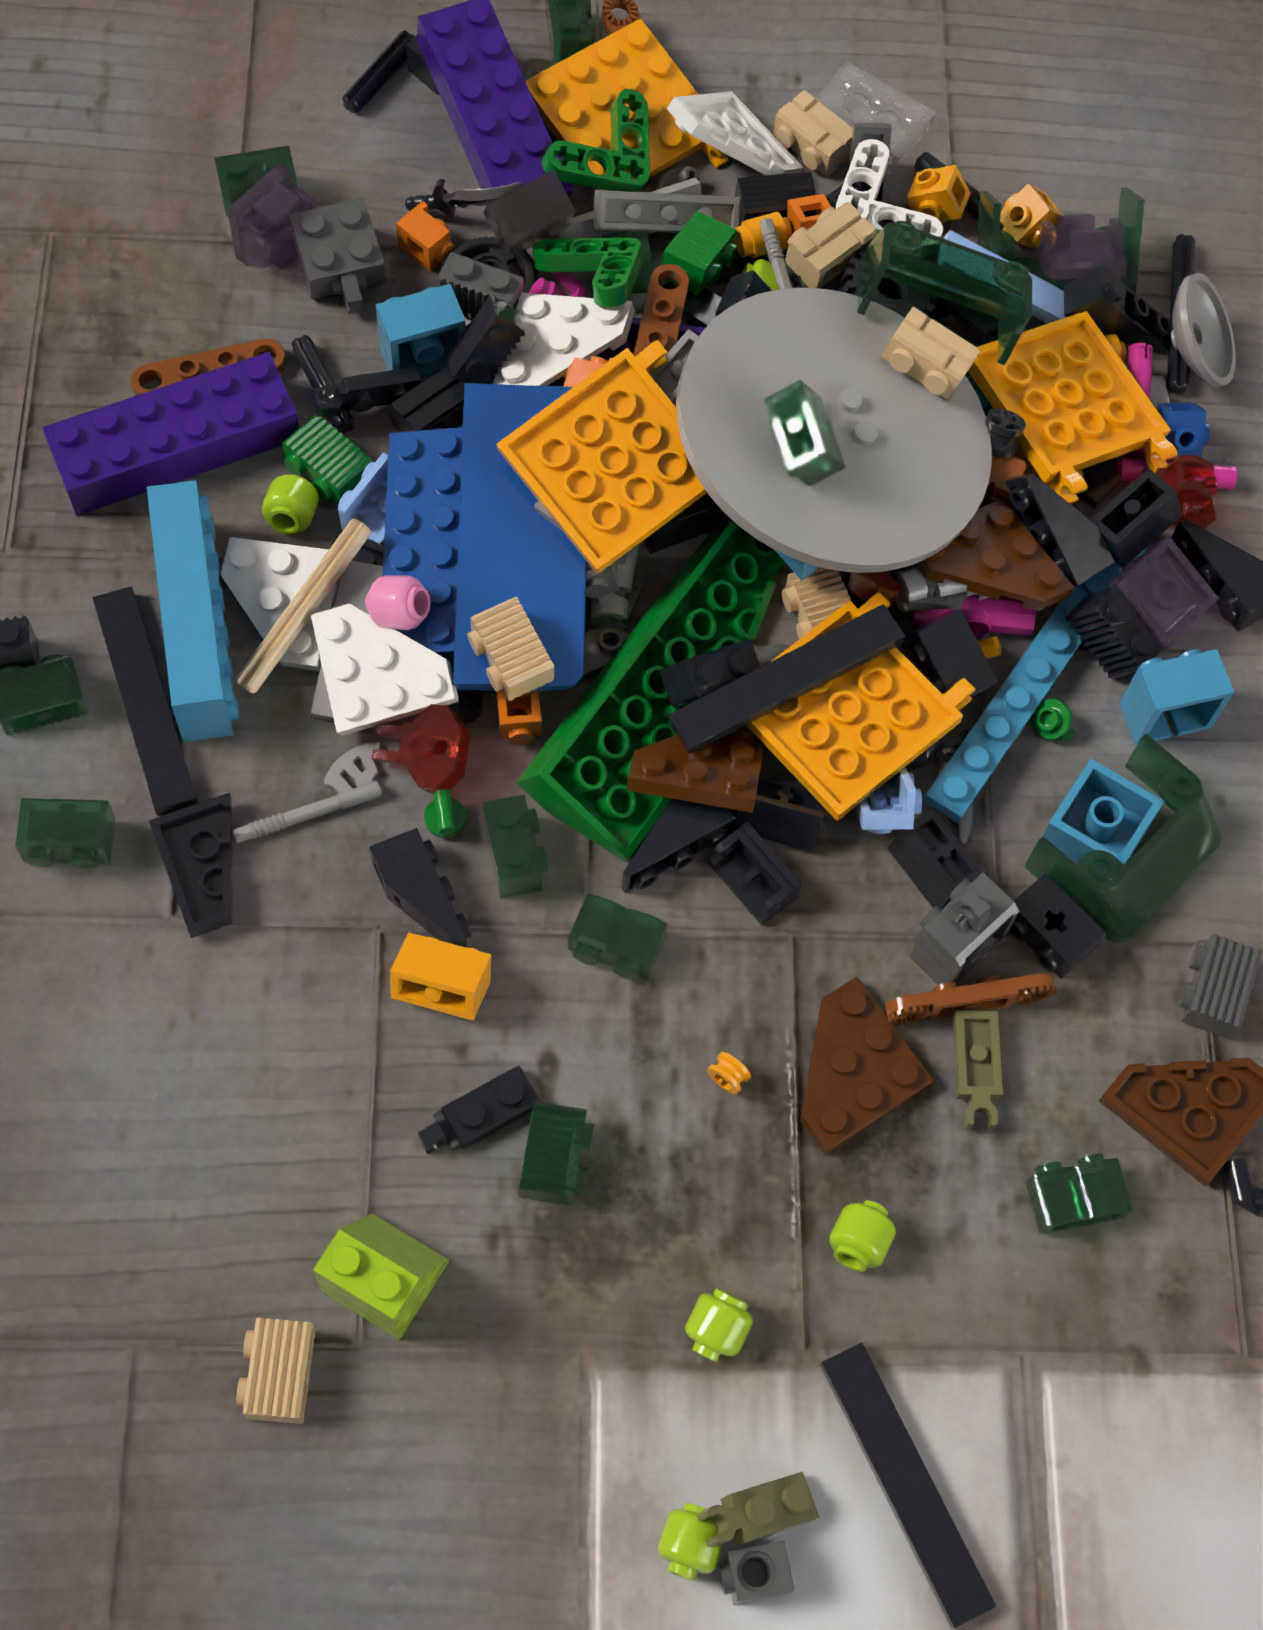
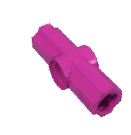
(987, 616)

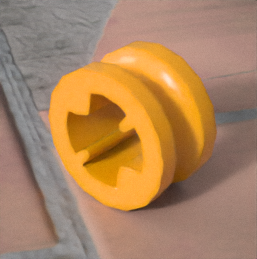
(728, 1073)

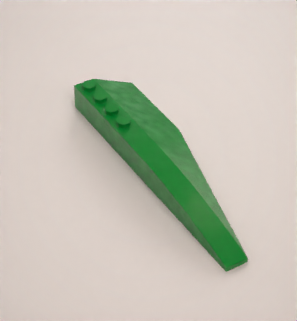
(588, 759)

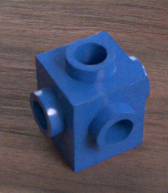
(1187, 426)

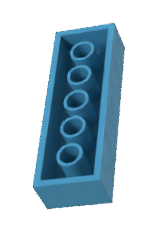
(192, 611)

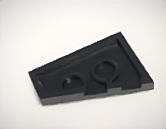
(199, 861)

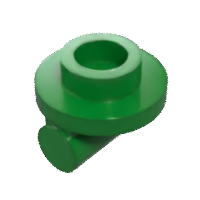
(1053, 720)
(444, 815)

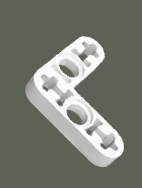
(866, 201)

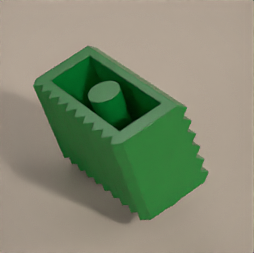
(701, 250)
(325, 458)

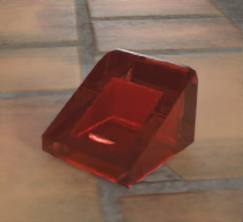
(870, 583)

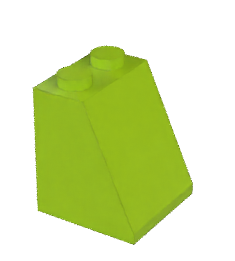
(379, 1273)

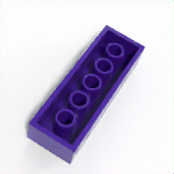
(485, 94)
(172, 433)

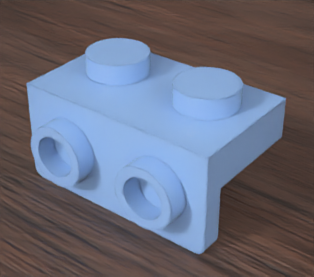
(368, 500)
(891, 805)

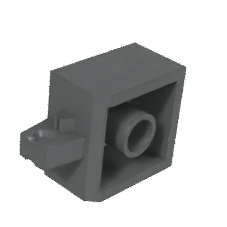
(338, 251)
(964, 930)

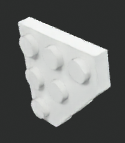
(734, 130)
(557, 332)
(266, 581)
(376, 671)

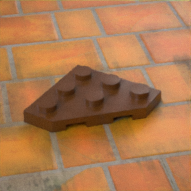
(999, 558)
(715, 775)
(856, 1068)
(1190, 1109)

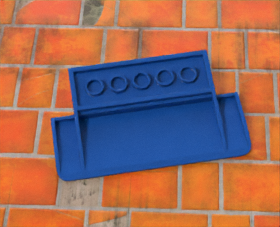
(474, 537)

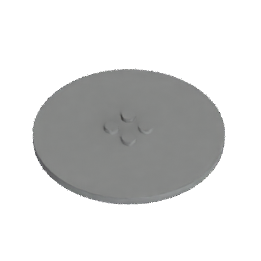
(908, 454)

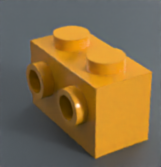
(440, 976)

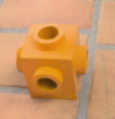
(939, 193)
(1024, 215)

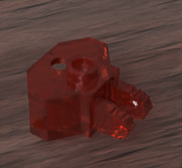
(1192, 492)
(425, 746)

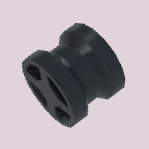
(1004, 429)

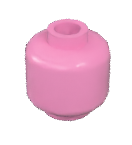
(397, 602)

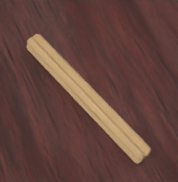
(303, 606)

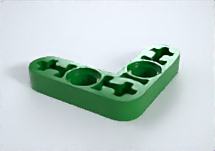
(613, 161)
(613, 259)

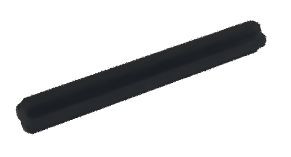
(1182, 266)

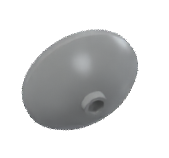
(1203, 331)

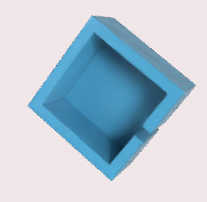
(1188, 687)

